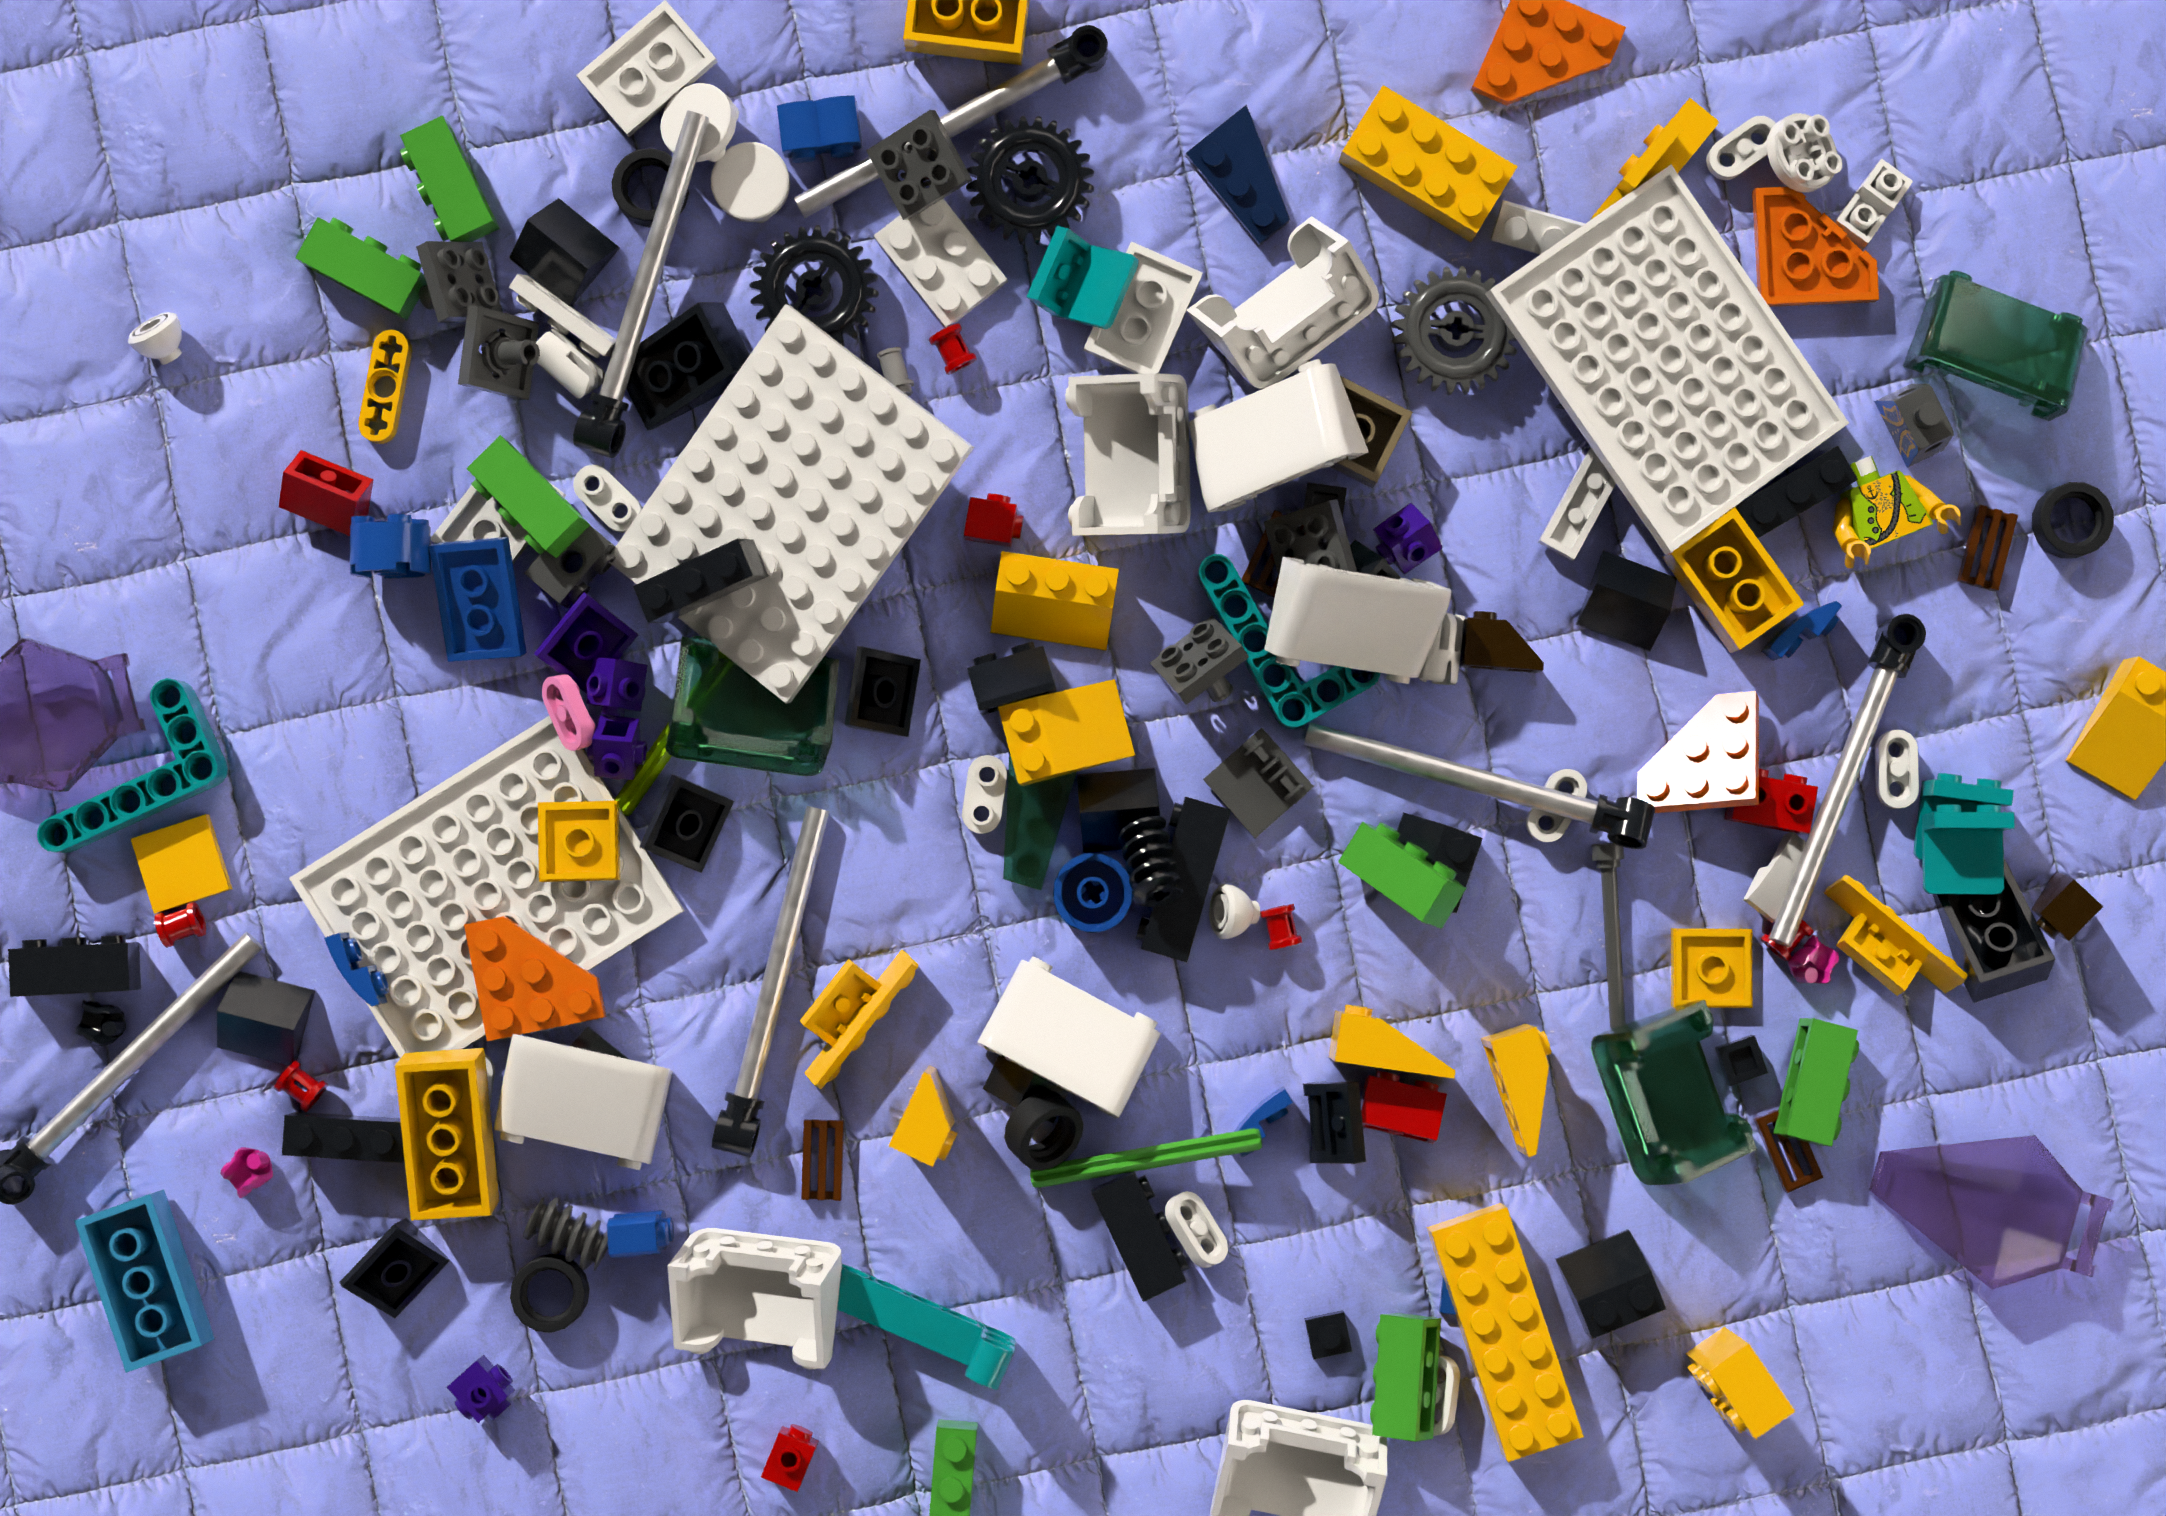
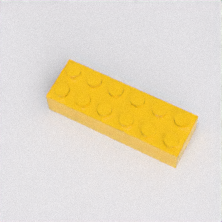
(1505, 1332)

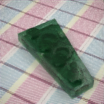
(1033, 826)

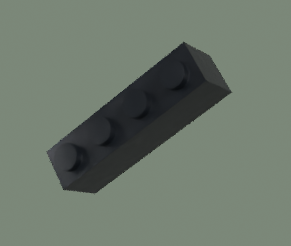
(1196, 849)

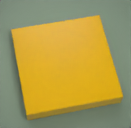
(578, 841)
(181, 863)
(1712, 967)

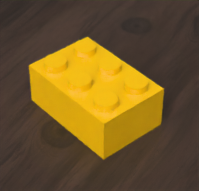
(967, 29)
(1733, 581)
(1739, 1383)

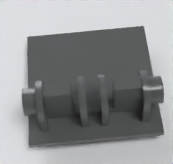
(1258, 783)

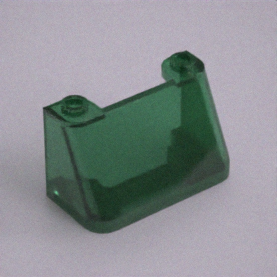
(1999, 344)
(735, 721)
(1668, 1097)

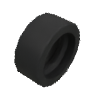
(621, 177)
(2102, 514)
(1030, 1116)
(546, 1323)

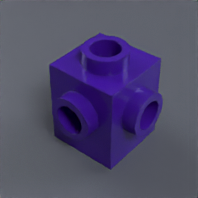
(1406, 539)
(616, 685)
(617, 747)
(468, 1392)

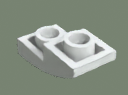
(1873, 203)
(1773, 881)

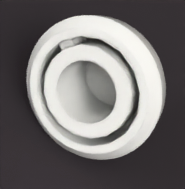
(158, 338)
(1232, 911)

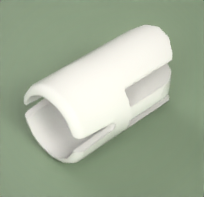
(568, 364)
(1444, 656)

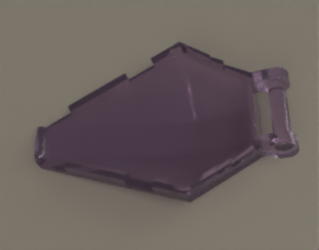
(60, 713)
(1993, 1206)

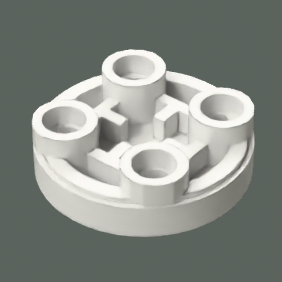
(707, 101)
(1803, 152)
(750, 182)

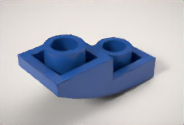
(1811, 625)
(365, 981)
(1270, 1108)

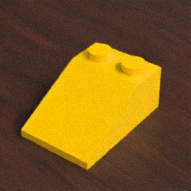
(2127, 730)
(1066, 731)
(1374, 1043)
(1520, 1075)

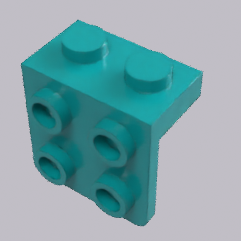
(1082, 280)
(1951, 790)
(1964, 850)

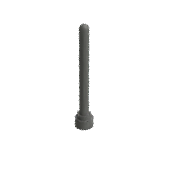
(1608, 859)

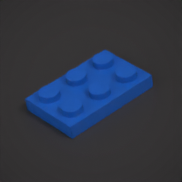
(478, 599)

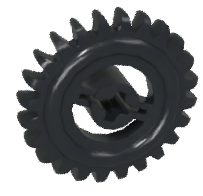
(994, 165)
(833, 256)

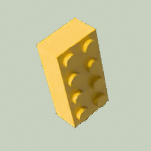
(1427, 163)
(447, 1134)

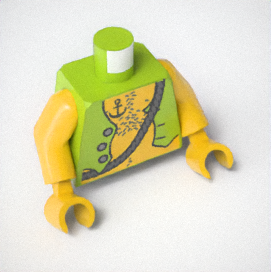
(1885, 510)

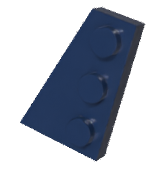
(1240, 175)

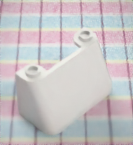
(1296, 311)
(1274, 436)
(1132, 454)
(1354, 619)
(1070, 1037)
(582, 1100)
(756, 1292)
(1298, 1464)

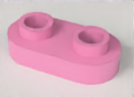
(568, 712)

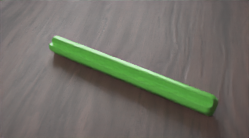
(1148, 1157)

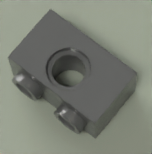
(566, 587)

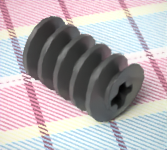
(567, 1233)

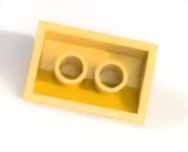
(1054, 600)
(927, 1122)

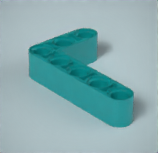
(1256, 663)
(148, 785)
(928, 1324)

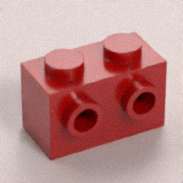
(324, 492)
(1782, 804)
(1402, 1108)

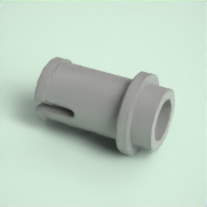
(894, 369)

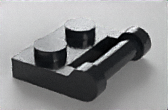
(1335, 1122)

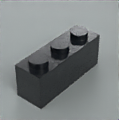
(1797, 492)
(700, 580)
(74, 967)
(343, 1137)
(1140, 1234)

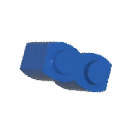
(819, 128)
(639, 1234)

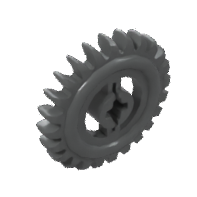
(1417, 327)

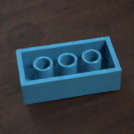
(144, 1280)

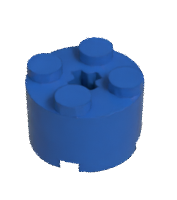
(390, 547)
(1114, 899)

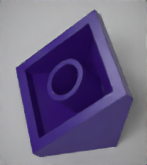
(585, 633)

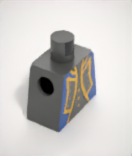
(1915, 422)

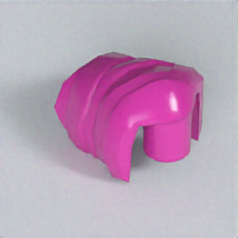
(1813, 962)
(247, 1170)

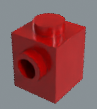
(993, 520)
(790, 1457)

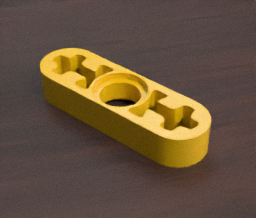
(399, 360)

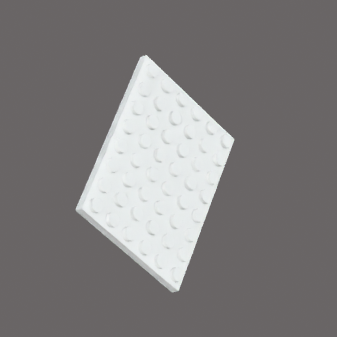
(1667, 359)
(824, 478)
(470, 858)

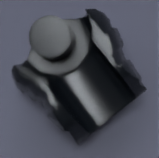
(101, 1023)

